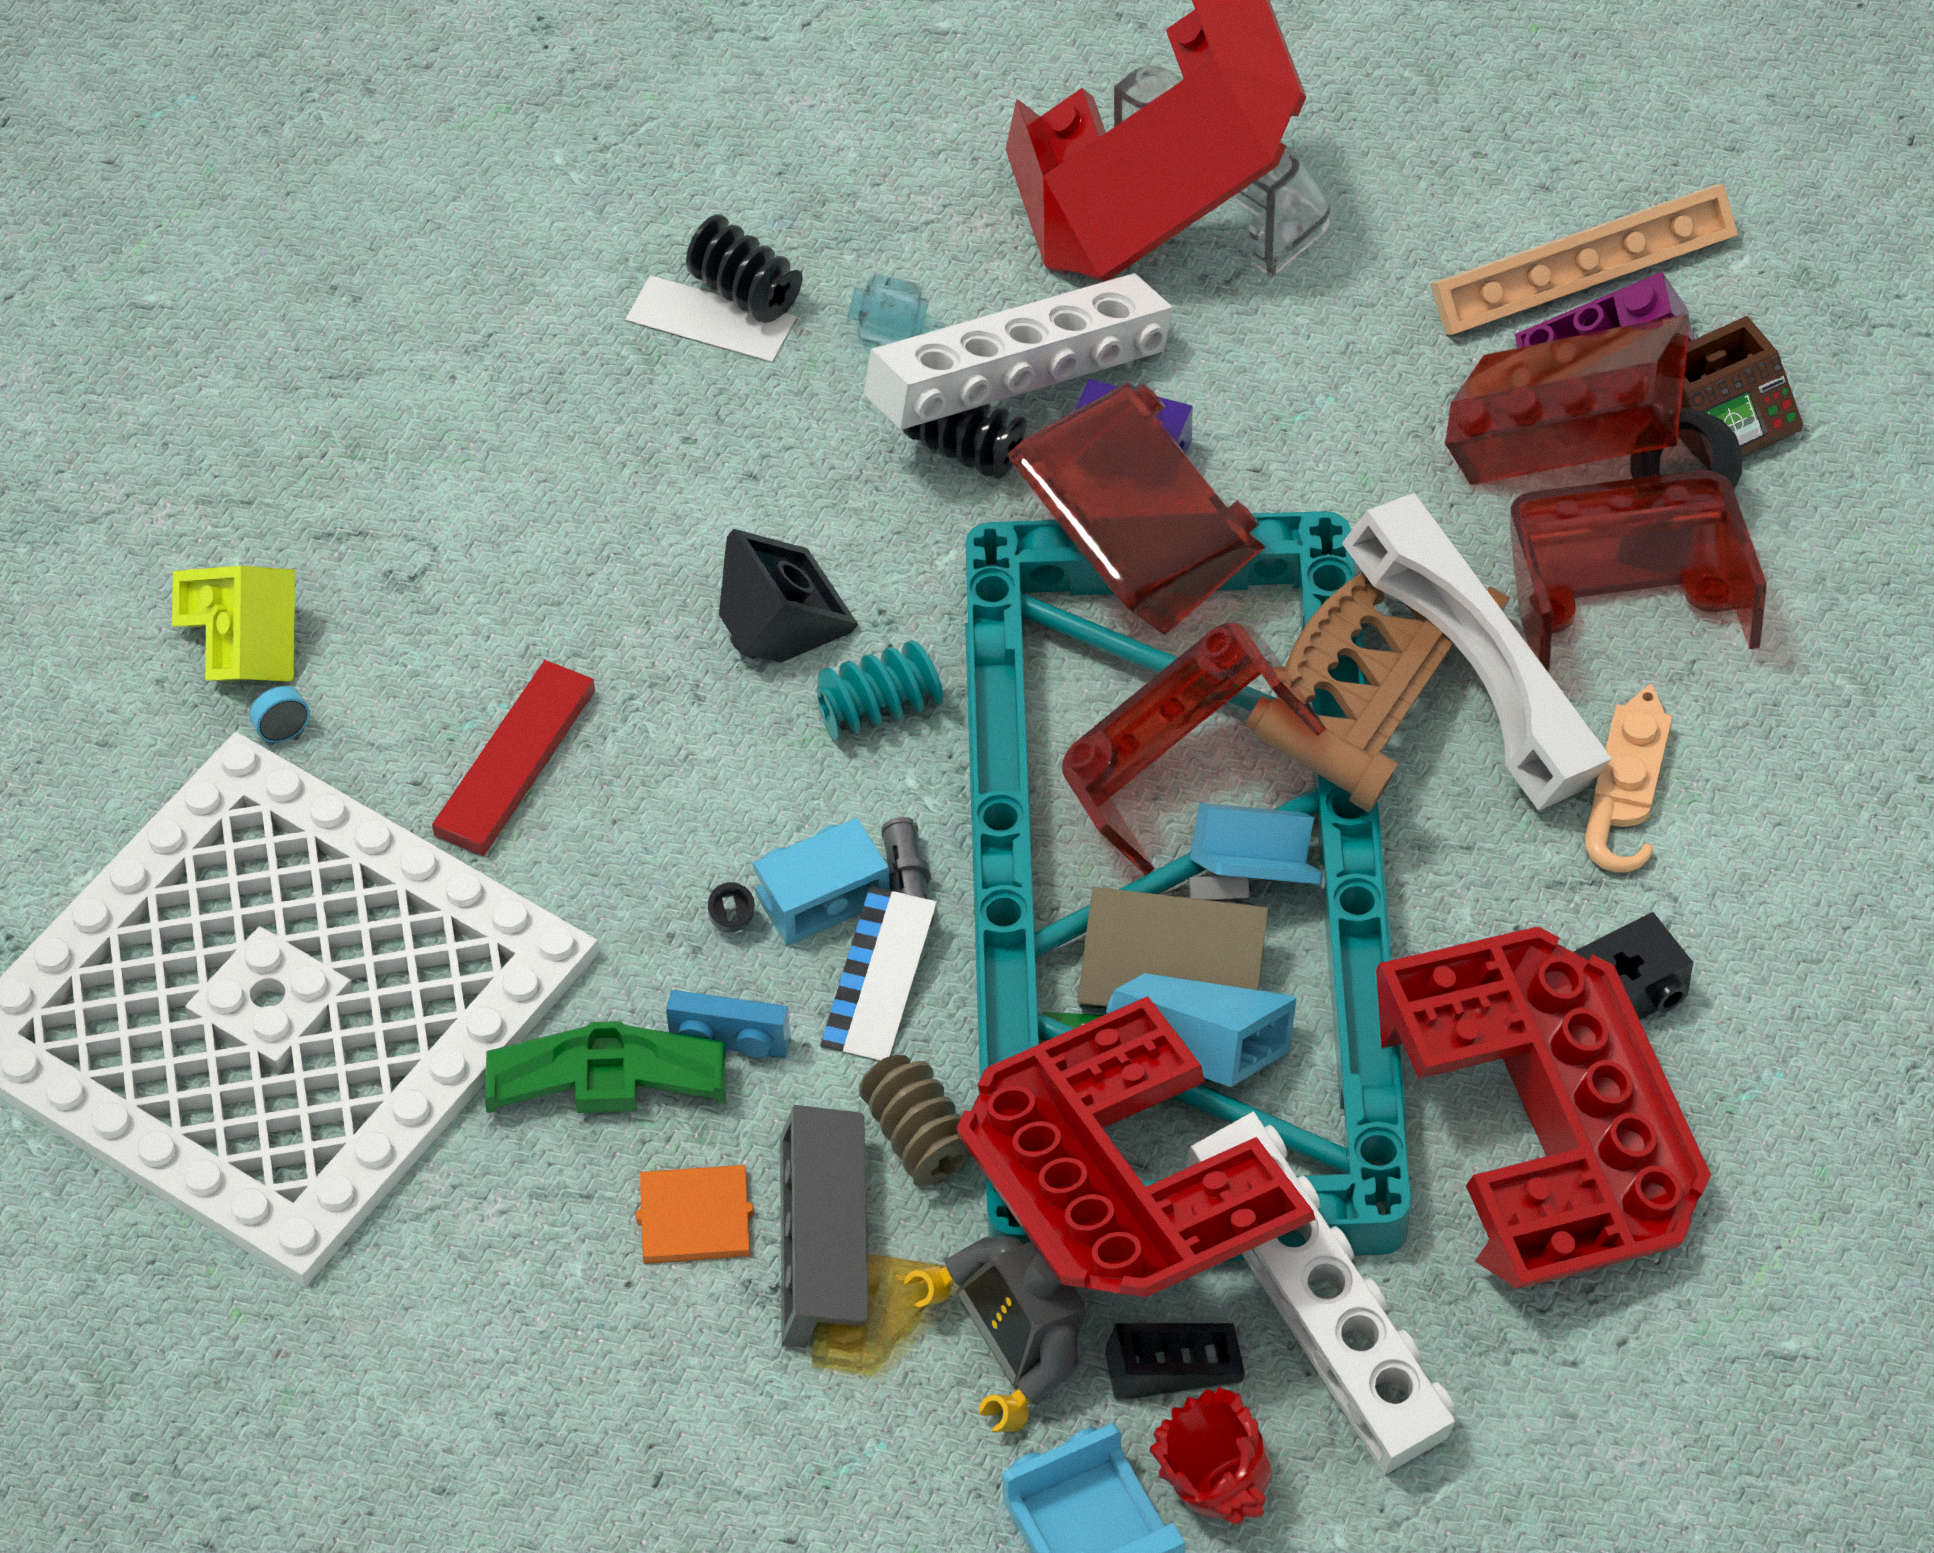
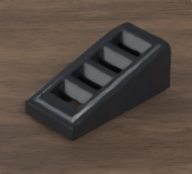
(1154, 1378)

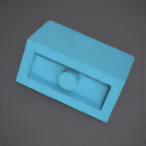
(1254, 843)

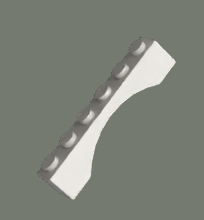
(1543, 734)

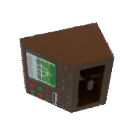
(1744, 383)

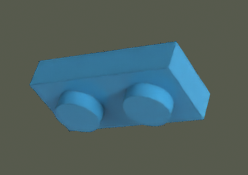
(743, 1025)

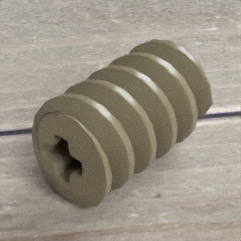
(915, 1118)

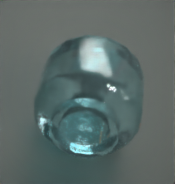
(888, 310)

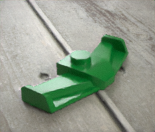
(605, 1067)

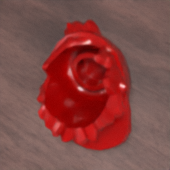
(1215, 1456)

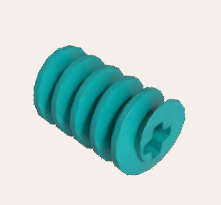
(877, 686)

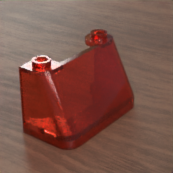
(1137, 505)

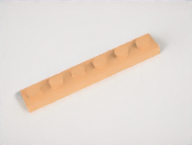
(1584, 259)

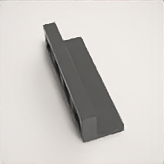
(822, 1222)

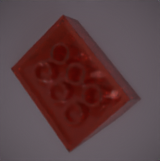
(1570, 401)

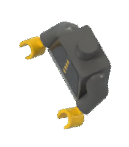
(1021, 1314)

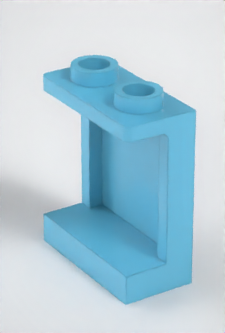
(1085, 1500)

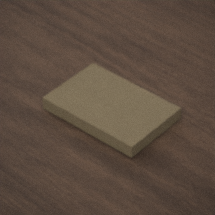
(1169, 938)

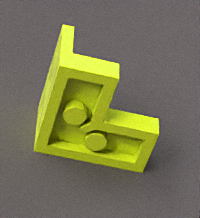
(245, 619)

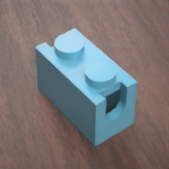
(819, 880)

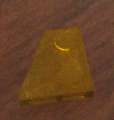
(889, 1319)

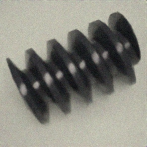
(742, 269)
(974, 438)

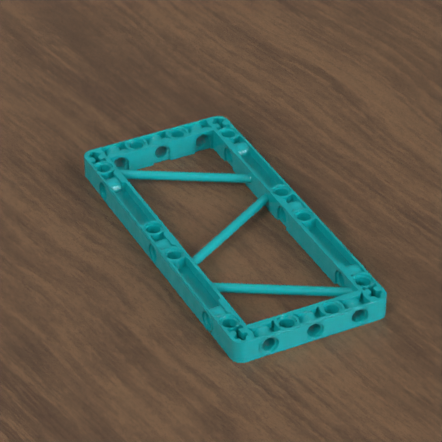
(1370, 1079)

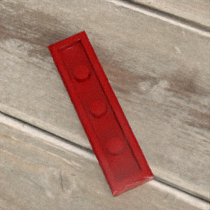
(513, 757)

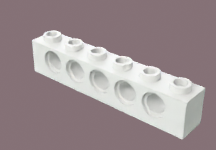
(1017, 351)
(1388, 1430)

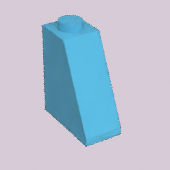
(1222, 1025)

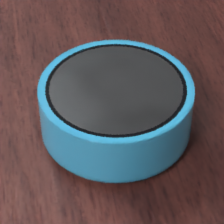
(279, 714)

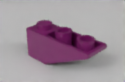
(1637, 303)

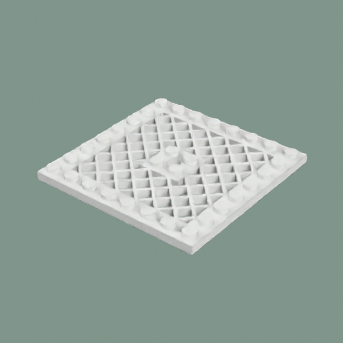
(240, 790)

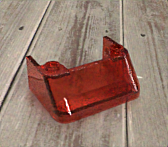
(1630, 539)
(1163, 715)

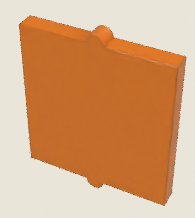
(694, 1214)

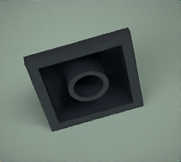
(778, 599)

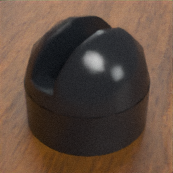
(743, 904)

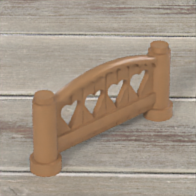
(1352, 747)

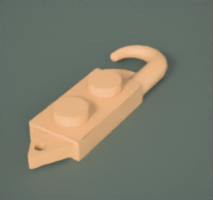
(1630, 779)

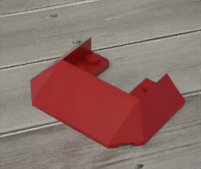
(1123, 192)
(1614, 1140)
(1076, 1194)

